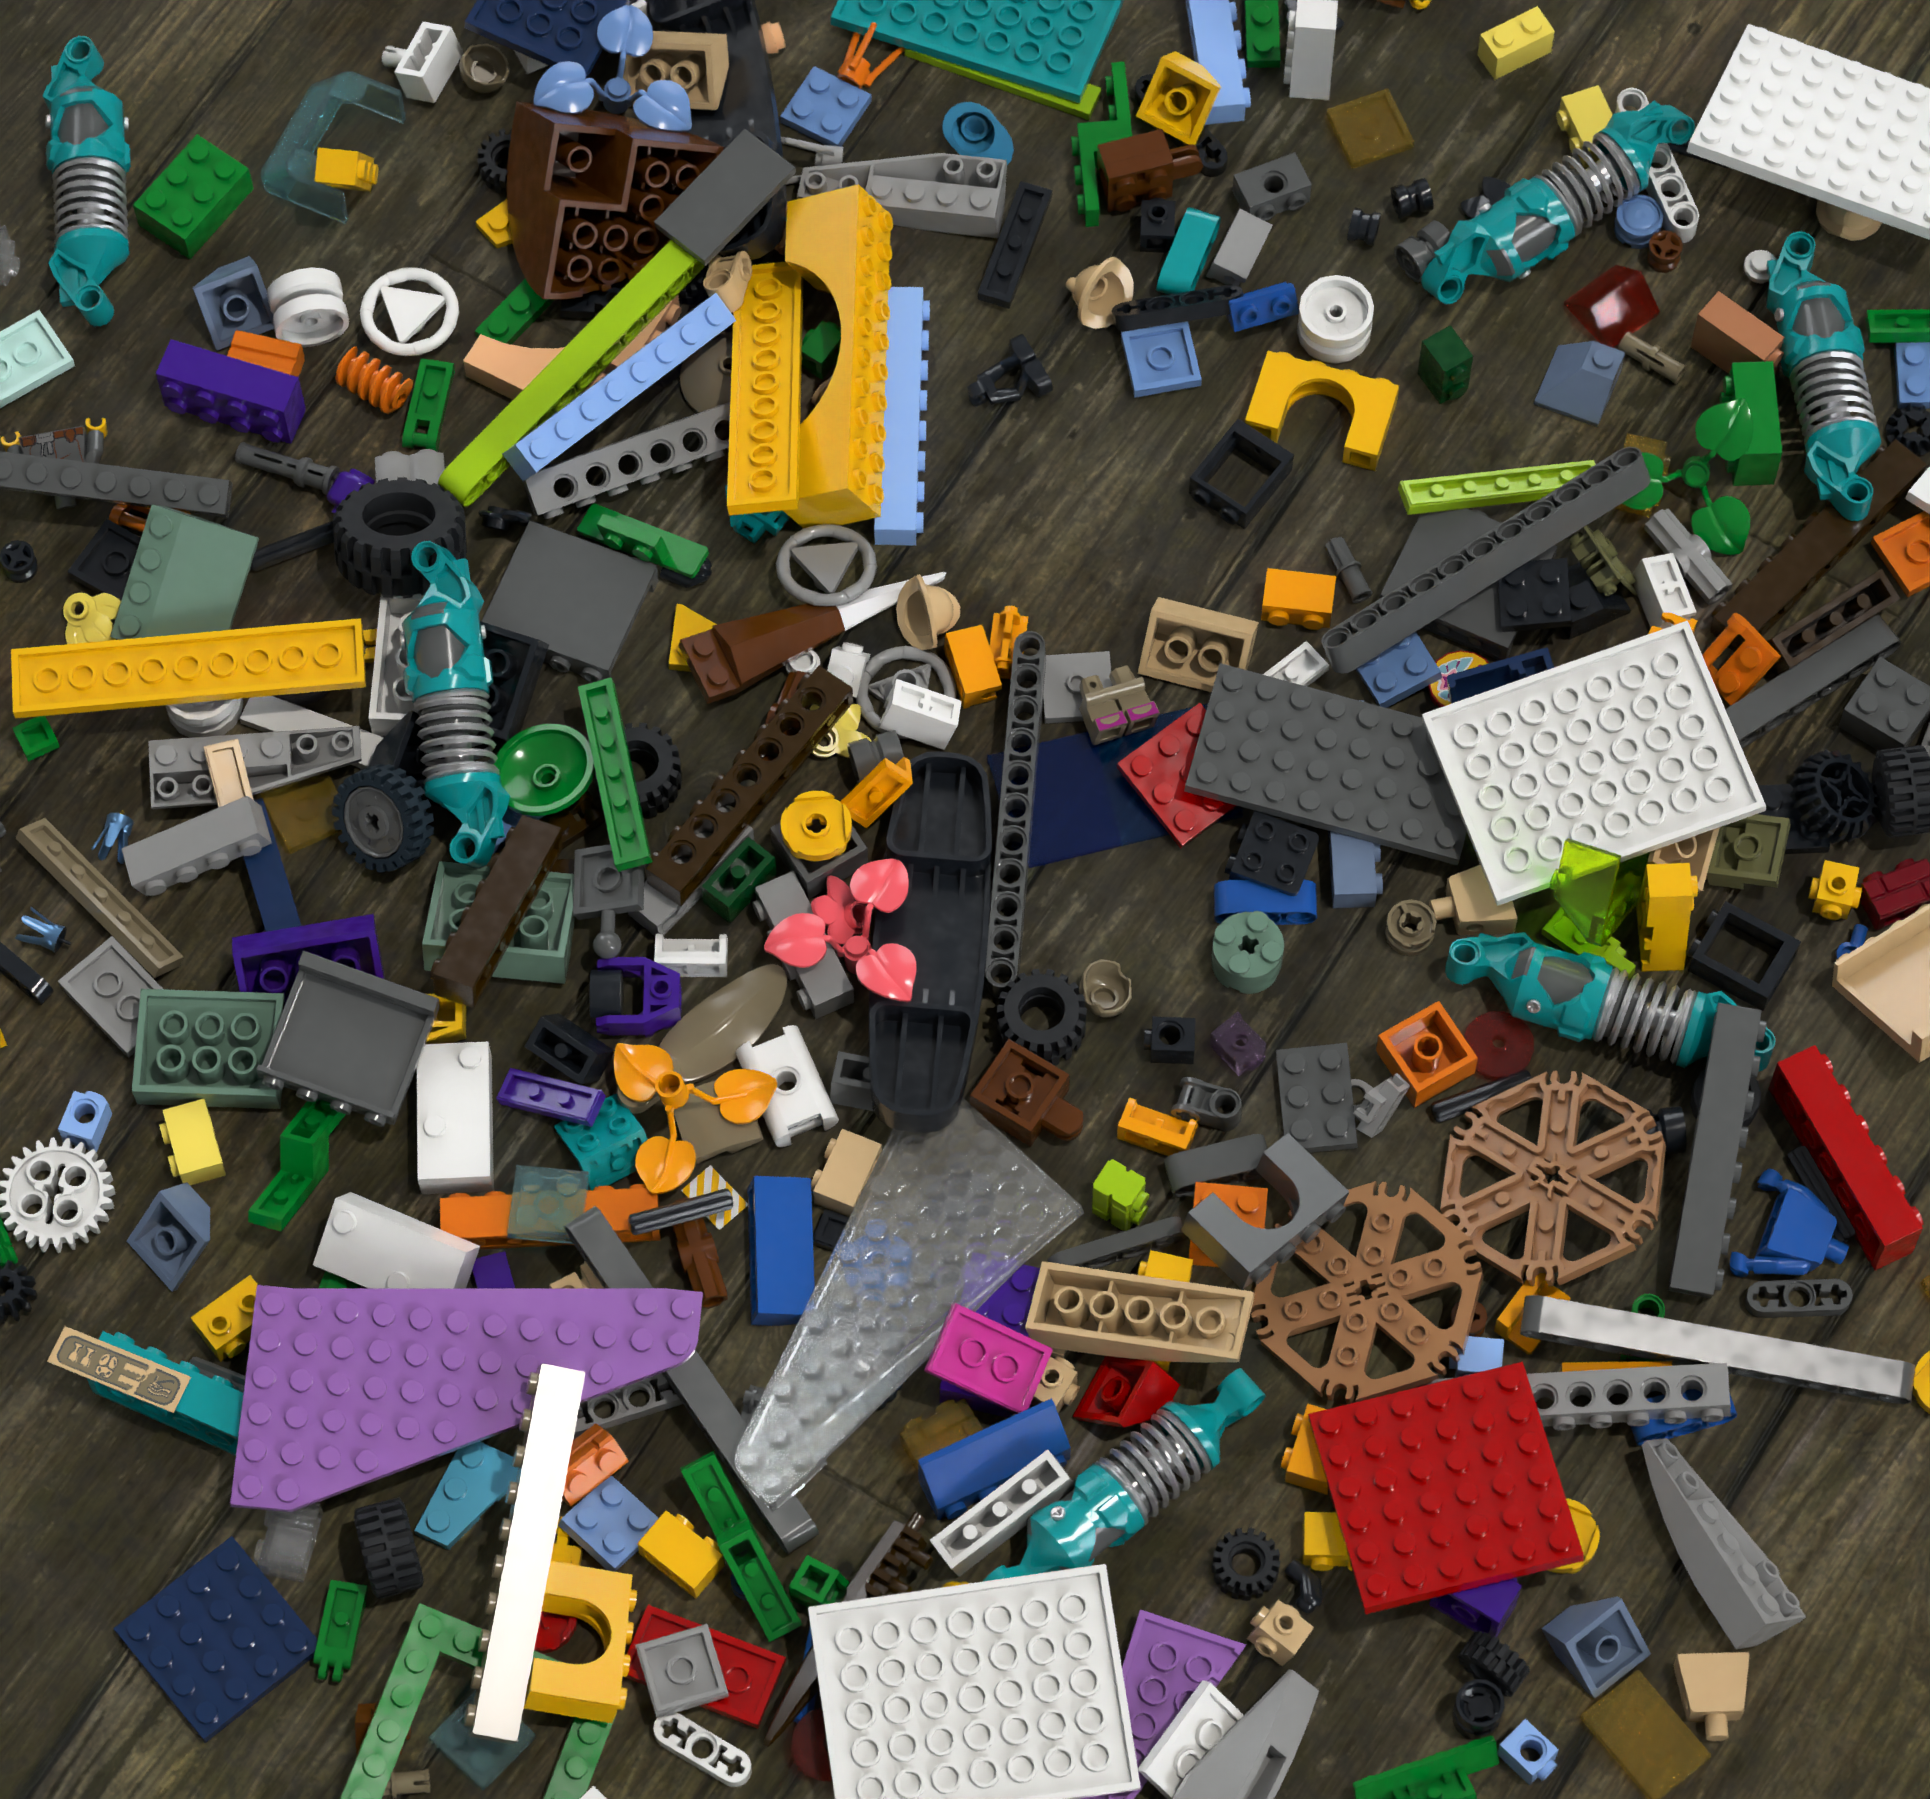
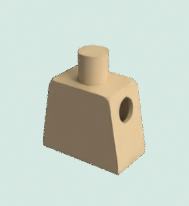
(1473, 905)
(1713, 1689)

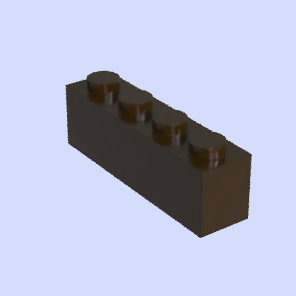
(1832, 620)

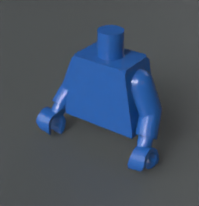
(1795, 1234)

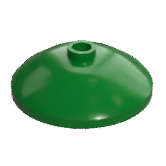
(543, 756)

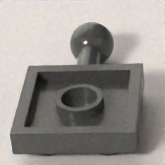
(605, 892)

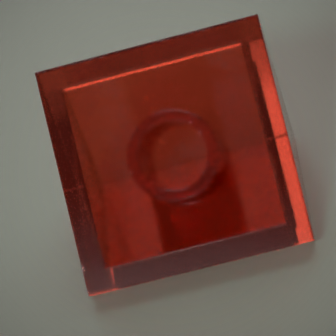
(1614, 304)

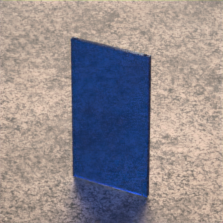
(1084, 798)

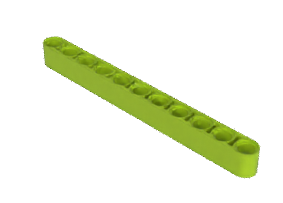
(571, 370)

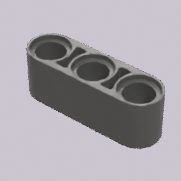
(1217, 1163)

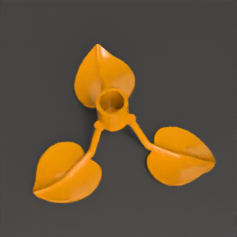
(647, 1069)

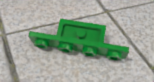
(643, 540)
(1434, 1776)

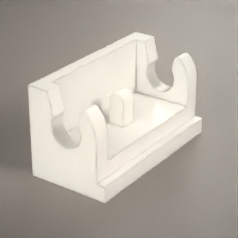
(1662, 589)
(920, 714)
(693, 956)

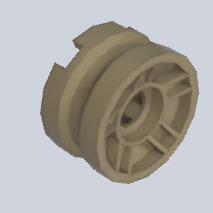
(1403, 938)

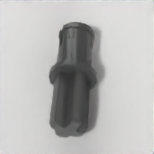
(1348, 570)

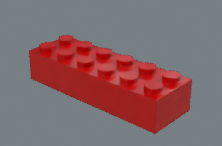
(1846, 1156)

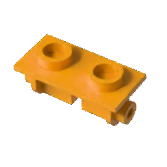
(1005, 630)

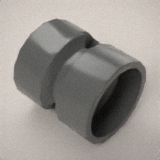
(1416, 253)
(867, 755)

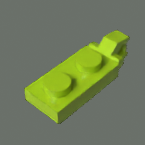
(1567, 936)

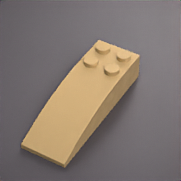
(1137, 1316)

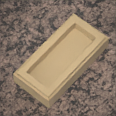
(227, 771)

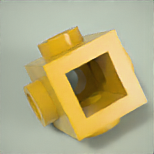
(1835, 890)

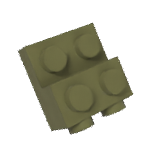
(1749, 852)

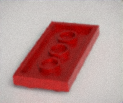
(746, 1668)

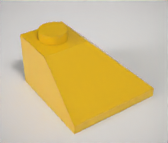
(1179, 97)

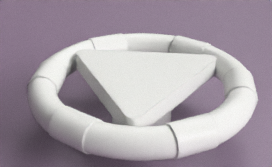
(409, 311)

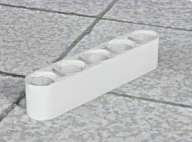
(1666, 178)

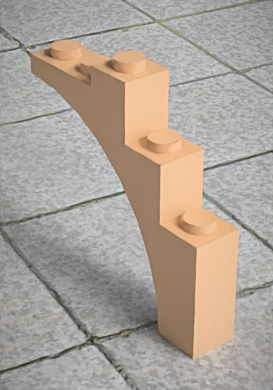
(512, 367)

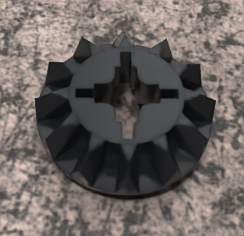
(1898, 425)

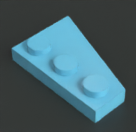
(468, 1488)

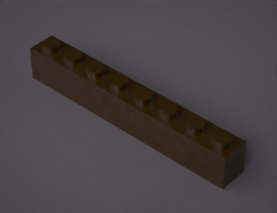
(1818, 546)

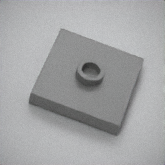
(1062, 683)
(682, 1670)

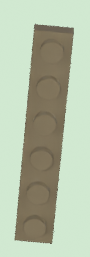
(99, 897)

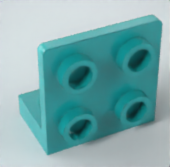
(608, 1146)

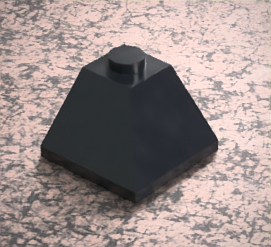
(1589, 606)
(402, 750)

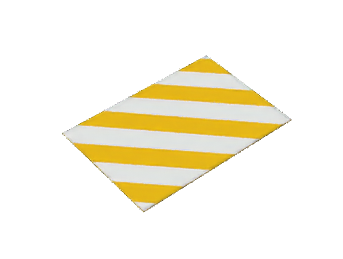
(709, 1182)

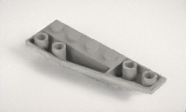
(924, 190)
(271, 760)
(1718, 1553)
(1257, 1749)

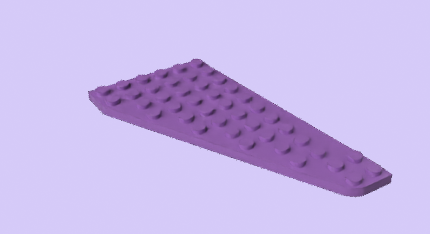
(397, 1376)

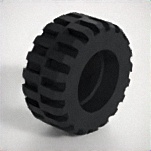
(382, 526)

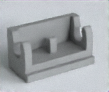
(1239, 249)

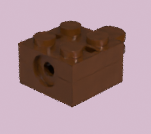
(1142, 169)
(1026, 1096)

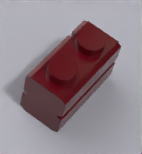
(1896, 893)

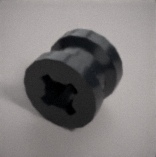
(1364, 226)
(16, 553)

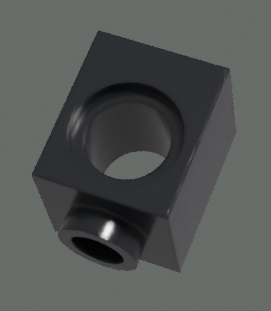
(1182, 1029)

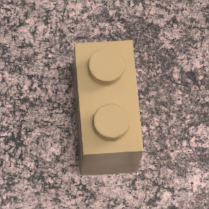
(845, 1172)

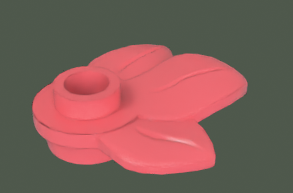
(839, 910)

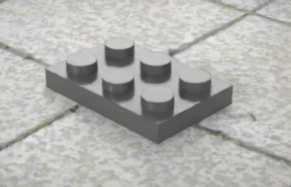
(1317, 1097)

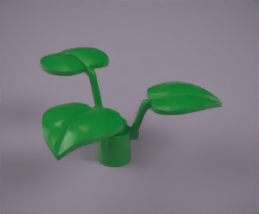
(1725, 431)

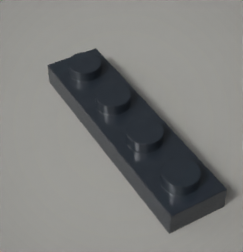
(1015, 244)

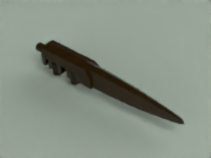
(874, 1579)

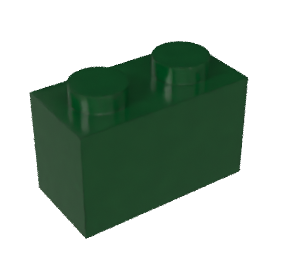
(1445, 365)
(735, 880)

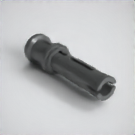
(302, 471)

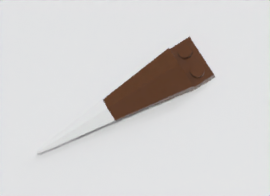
(753, 647)

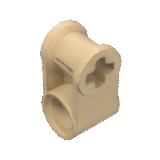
(729, 278)

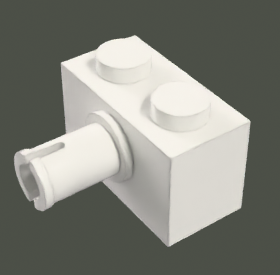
(426, 62)

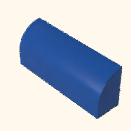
(780, 1249)

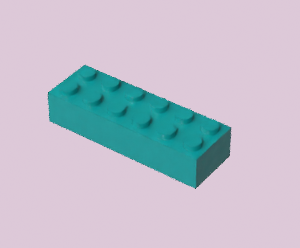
(206, 1409)

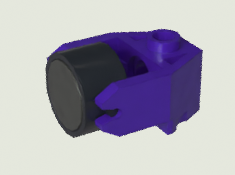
(660, 1003)

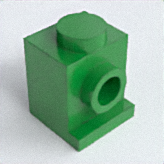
(821, 348)

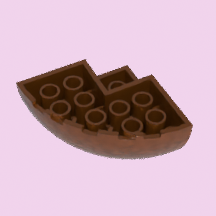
(590, 194)

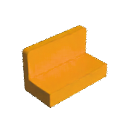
(878, 790)
(1509, 1322)

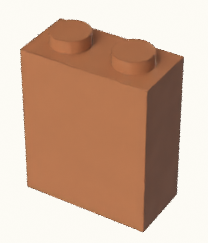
(1731, 335)

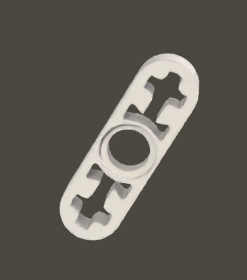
(730, 1755)

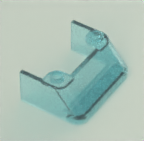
(292, 164)

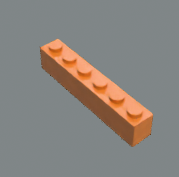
(486, 1217)

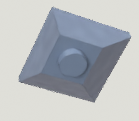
(233, 301)
(1581, 380)
(172, 1233)
(1597, 1643)

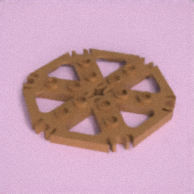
(1555, 1153)
(1386, 1308)

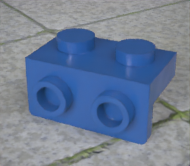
(1263, 306)

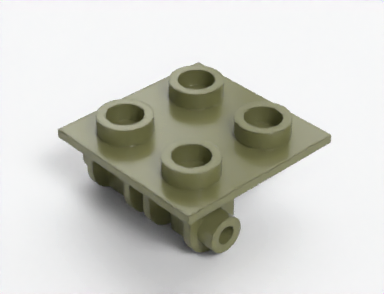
(1604, 566)

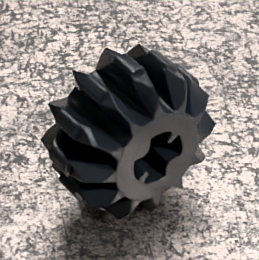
(21, 1291)

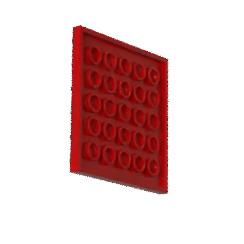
(1445, 1488)

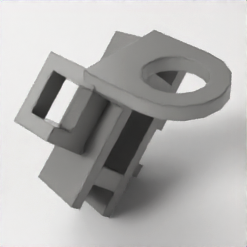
(1378, 1103)

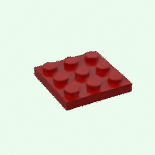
(1160, 774)

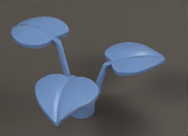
(623, 32)

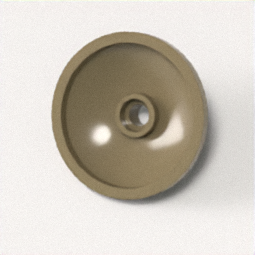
(703, 375)

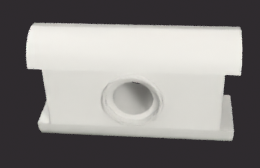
(802, 1106)

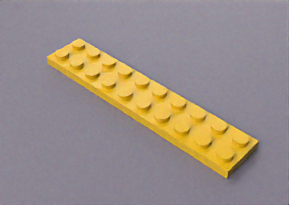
(766, 393)
(188, 668)

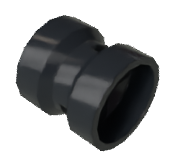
(1412, 198)

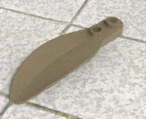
(716, 1027)

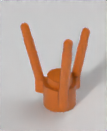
(856, 68)

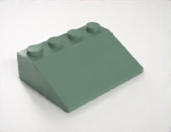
(184, 577)
(542, 941)
(204, 1047)

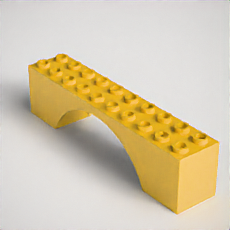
(845, 250)

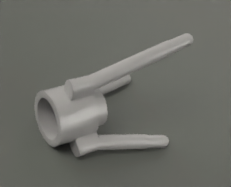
(824, 154)

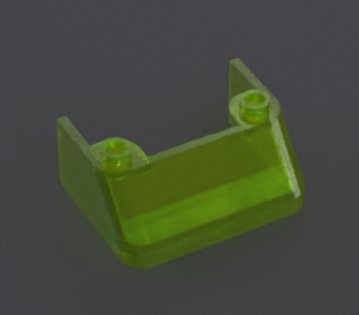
(1597, 888)

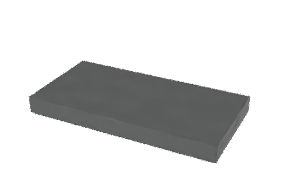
(725, 197)

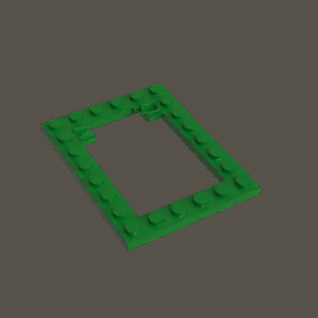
(426, 1638)

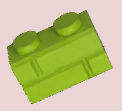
(1119, 1196)

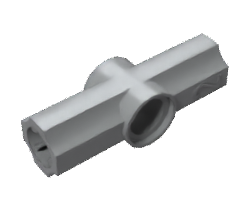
(1690, 554)

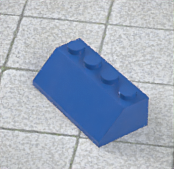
(989, 1458)

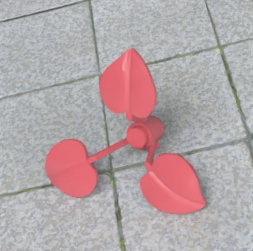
(890, 970)

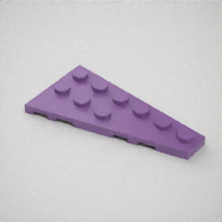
(1162, 1673)

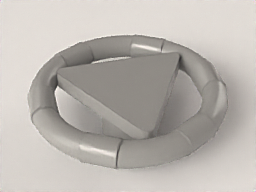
(826, 564)
(918, 676)

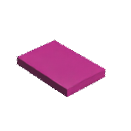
(988, 1359)

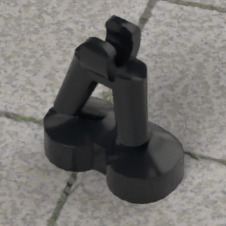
(1032, 375)

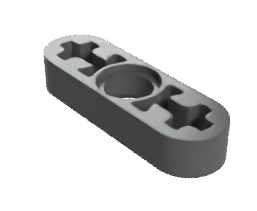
(1825, 1307)

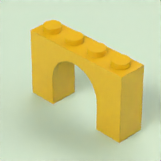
(1288, 379)
(592, 1688)

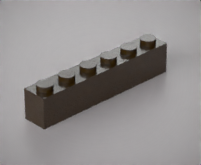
(497, 911)

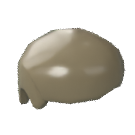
(484, 68)
(1105, 988)

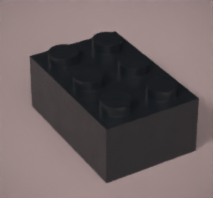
(515, 671)

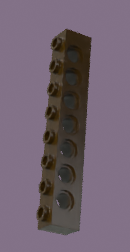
(681, 880)

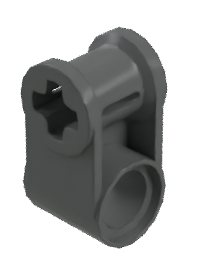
(1205, 1102)

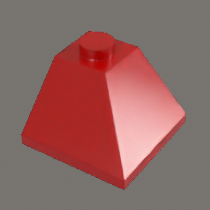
(1125, 1392)

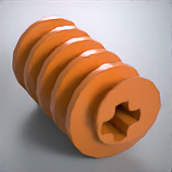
(371, 383)

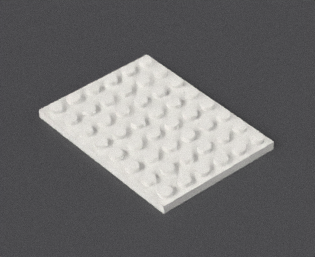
(1822, 129)
(1596, 752)
(977, 1691)

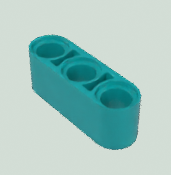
(1188, 252)

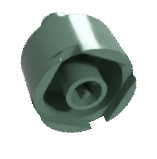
(1233, 963)

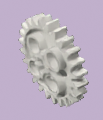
(88, 1198)

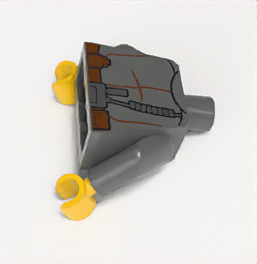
(63, 444)

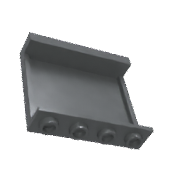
(572, 599)
(1478, 619)
(348, 1040)

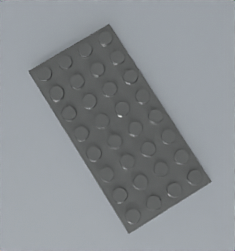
(1325, 764)

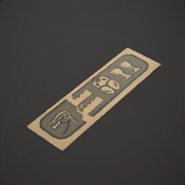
(119, 1369)

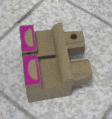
(1116, 708)

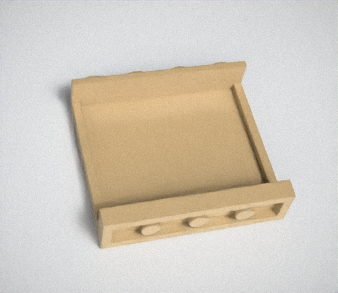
(1892, 981)

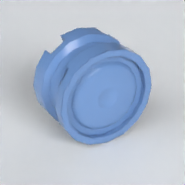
(1638, 221)

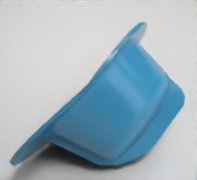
(976, 132)

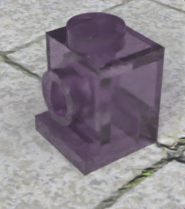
(1238, 1057)

